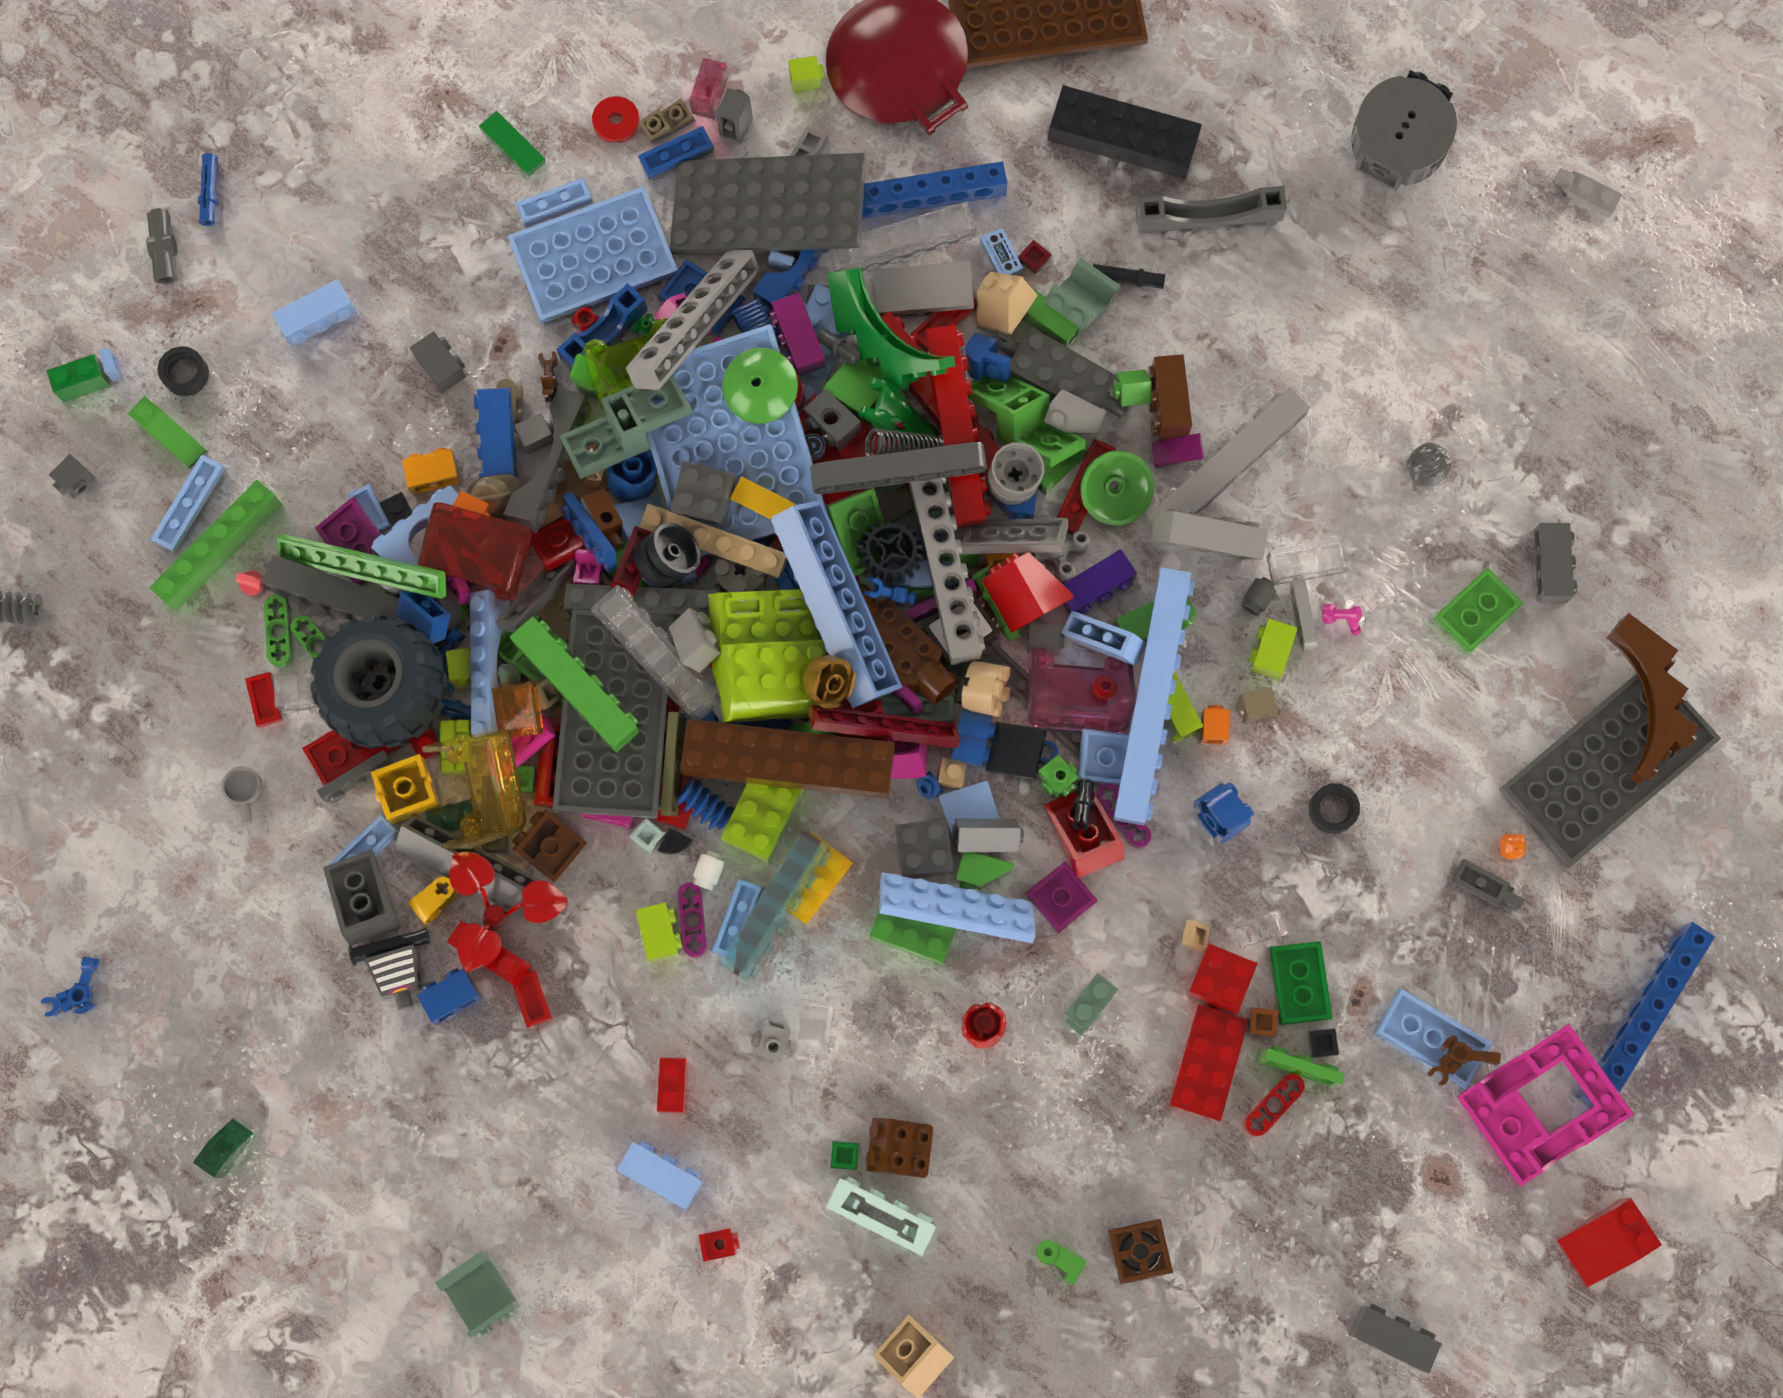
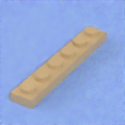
(720, 542)

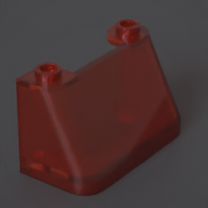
(476, 548)

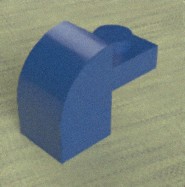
(985, 360)

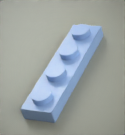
(188, 503)

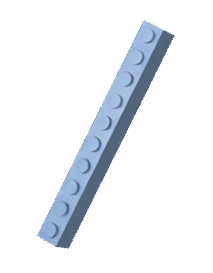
(1152, 697)

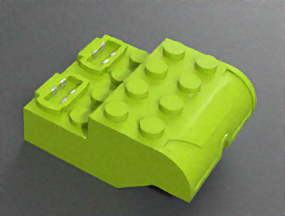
(764, 653)

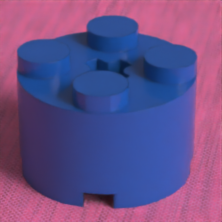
(633, 477)
(1223, 812)

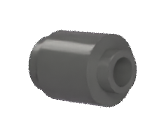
(1259, 596)

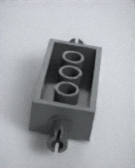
(1056, 367)

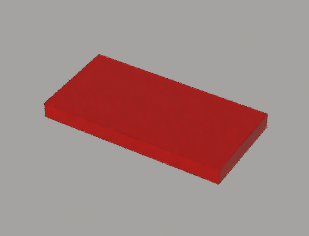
(334, 755)

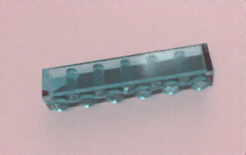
(775, 905)

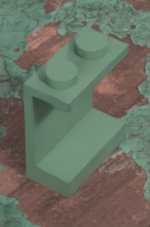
(1082, 294)
(1089, 1004)
(479, 1294)

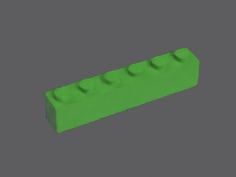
(215, 545)
(575, 684)

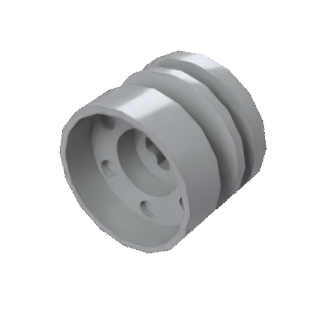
(1020, 461)

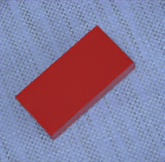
(263, 699)
(532, 1000)

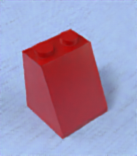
(1024, 590)

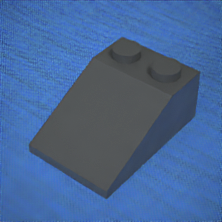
(360, 898)

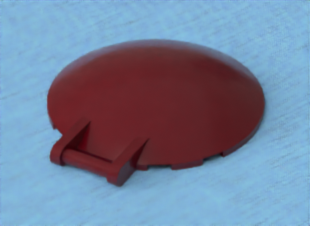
(898, 61)

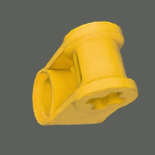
(431, 901)

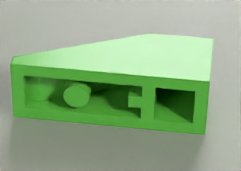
(166, 432)

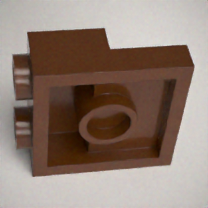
(548, 844)

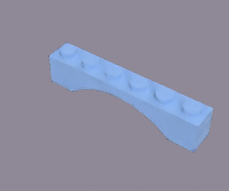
(484, 646)

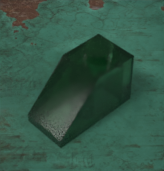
(224, 1149)

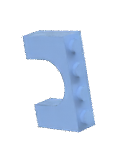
(397, 542)

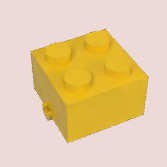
(405, 789)

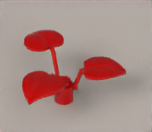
(480, 945)

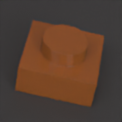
(1263, 1022)

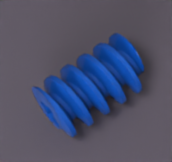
(705, 804)

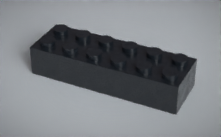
(1124, 132)

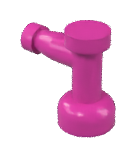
(1352, 616)

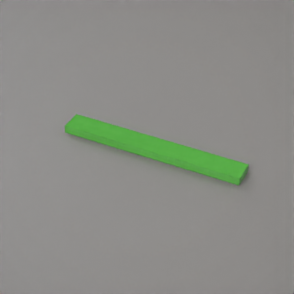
(362, 566)

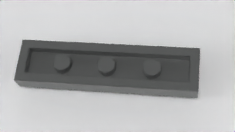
(535, 596)

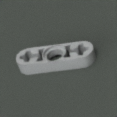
(1303, 615)

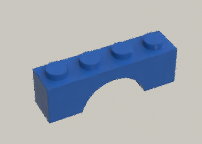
(784, 284)
(619, 316)

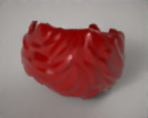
(983, 1025)

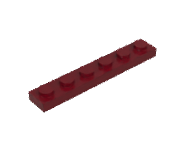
(883, 726)

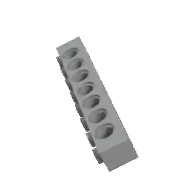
(692, 319)
(958, 649)

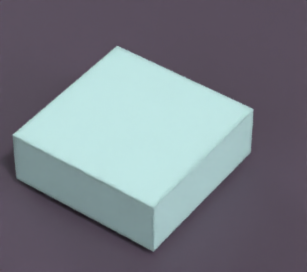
(647, 835)

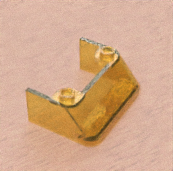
(491, 785)

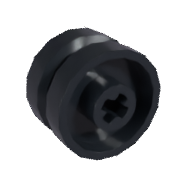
(667, 555)

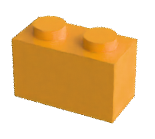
(431, 471)

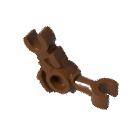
(549, 380)
(1459, 1054)

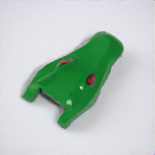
(895, 413)

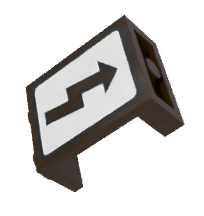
(987, 627)

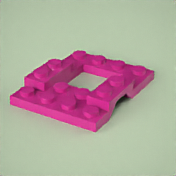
(1515, 1128)

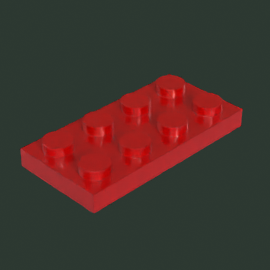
(1208, 1062)

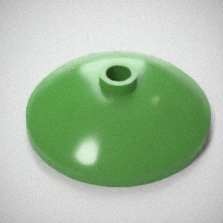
(774, 394)
(1132, 490)

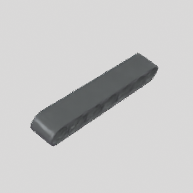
(898, 468)

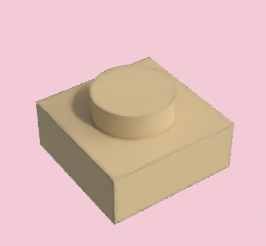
(951, 773)
(1195, 935)

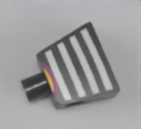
(397, 974)

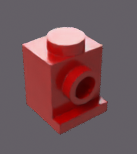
(708, 1248)

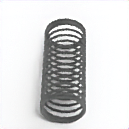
(882, 445)

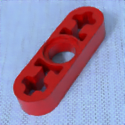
(1282, 1086)

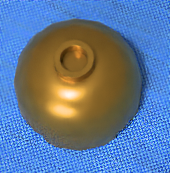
(829, 681)

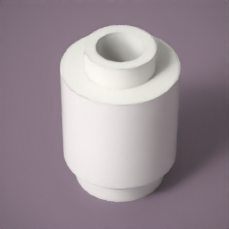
(708, 870)

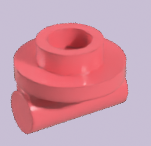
(250, 582)

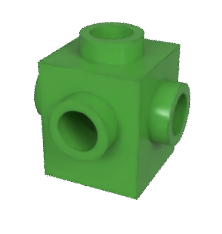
(1058, 768)

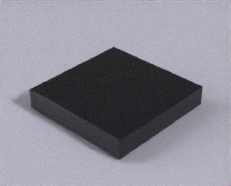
(1016, 750)

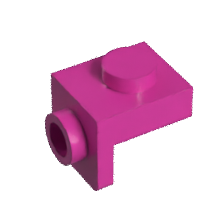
(587, 568)

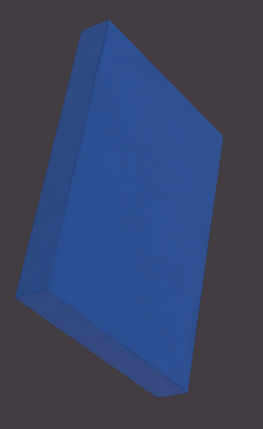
(685, 281)

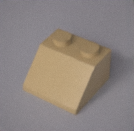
(1003, 302)
(913, 1356)

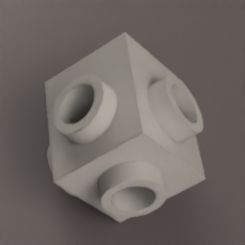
(771, 1041)

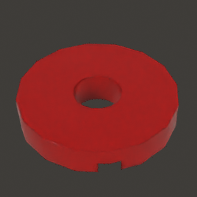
(612, 107)

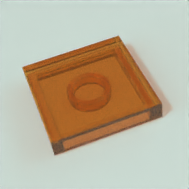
(518, 709)

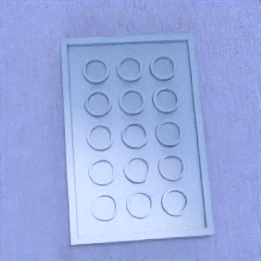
(592, 254)

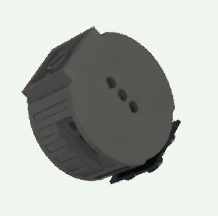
(1403, 130)

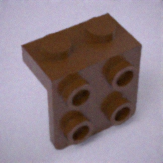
(899, 1147)

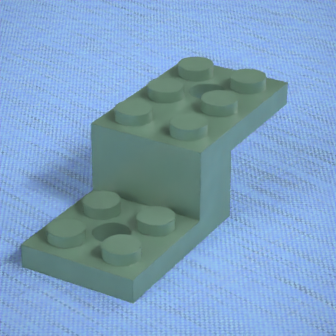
(624, 426)

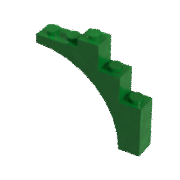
(875, 340)

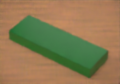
(512, 143)

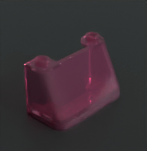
(1064, 695)

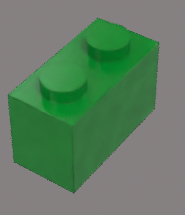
(78, 378)

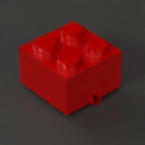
(1222, 979)

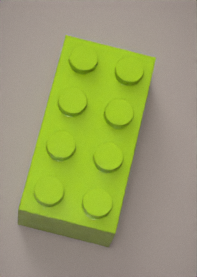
(761, 819)

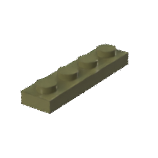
(673, 756)

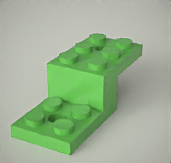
(1022, 416)

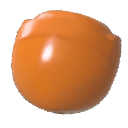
(1512, 846)

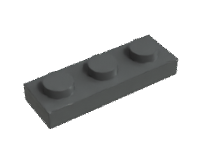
(353, 778)

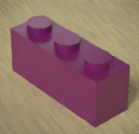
(797, 334)

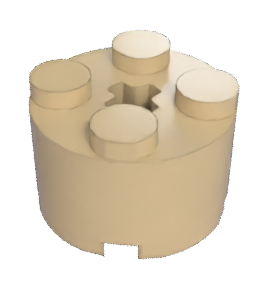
(986, 688)

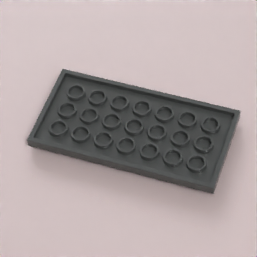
(768, 203)
(588, 771)
(1582, 781)

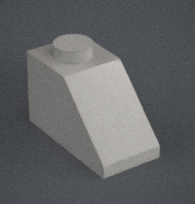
(1074, 414)

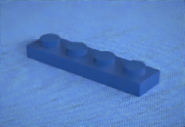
(588, 530)

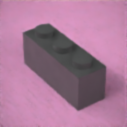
(1554, 562)
(1396, 1337)

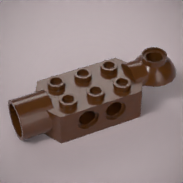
(911, 651)

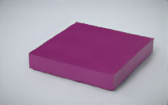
(1061, 897)

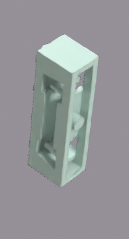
(875, 1198)

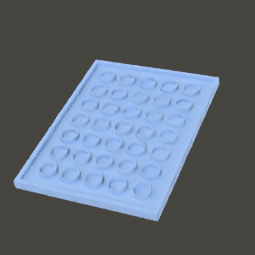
(714, 437)

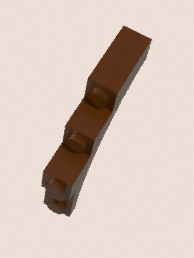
(1664, 694)

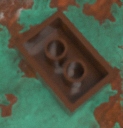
(1169, 398)

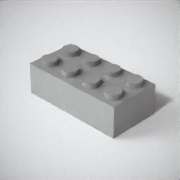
(1209, 534)

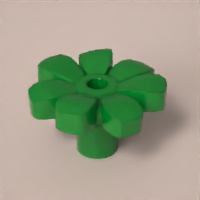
(643, 325)

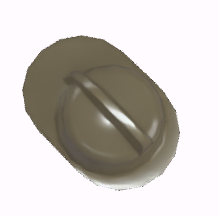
(495, 491)

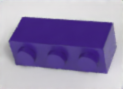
(1100, 583)

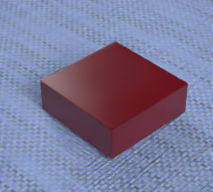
(1034, 257)

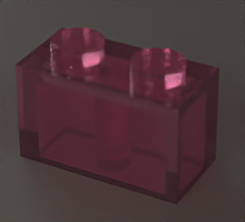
(708, 88)

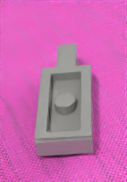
(1588, 191)

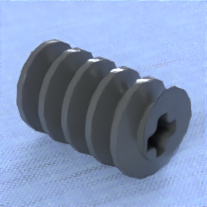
(20, 609)

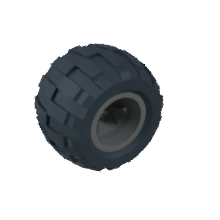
(408, 696)

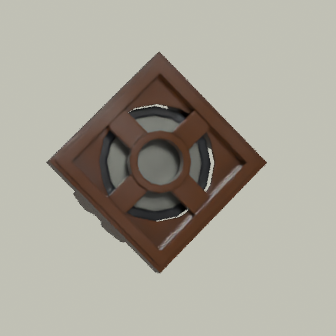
(1138, 1251)

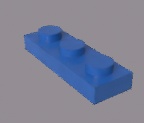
(675, 151)

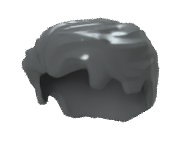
(1429, 464)

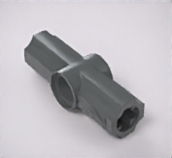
(161, 246)

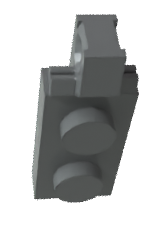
(1486, 886)

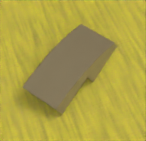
(666, 122)

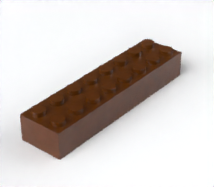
(788, 759)

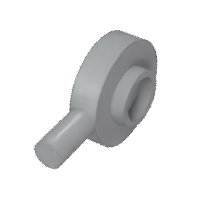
(242, 787)

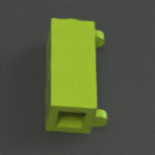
(1183, 717)

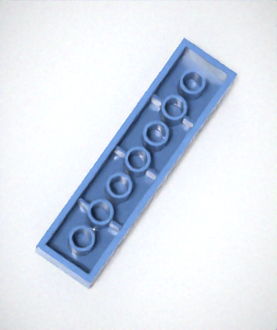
(835, 599)

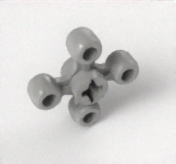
(1064, 570)

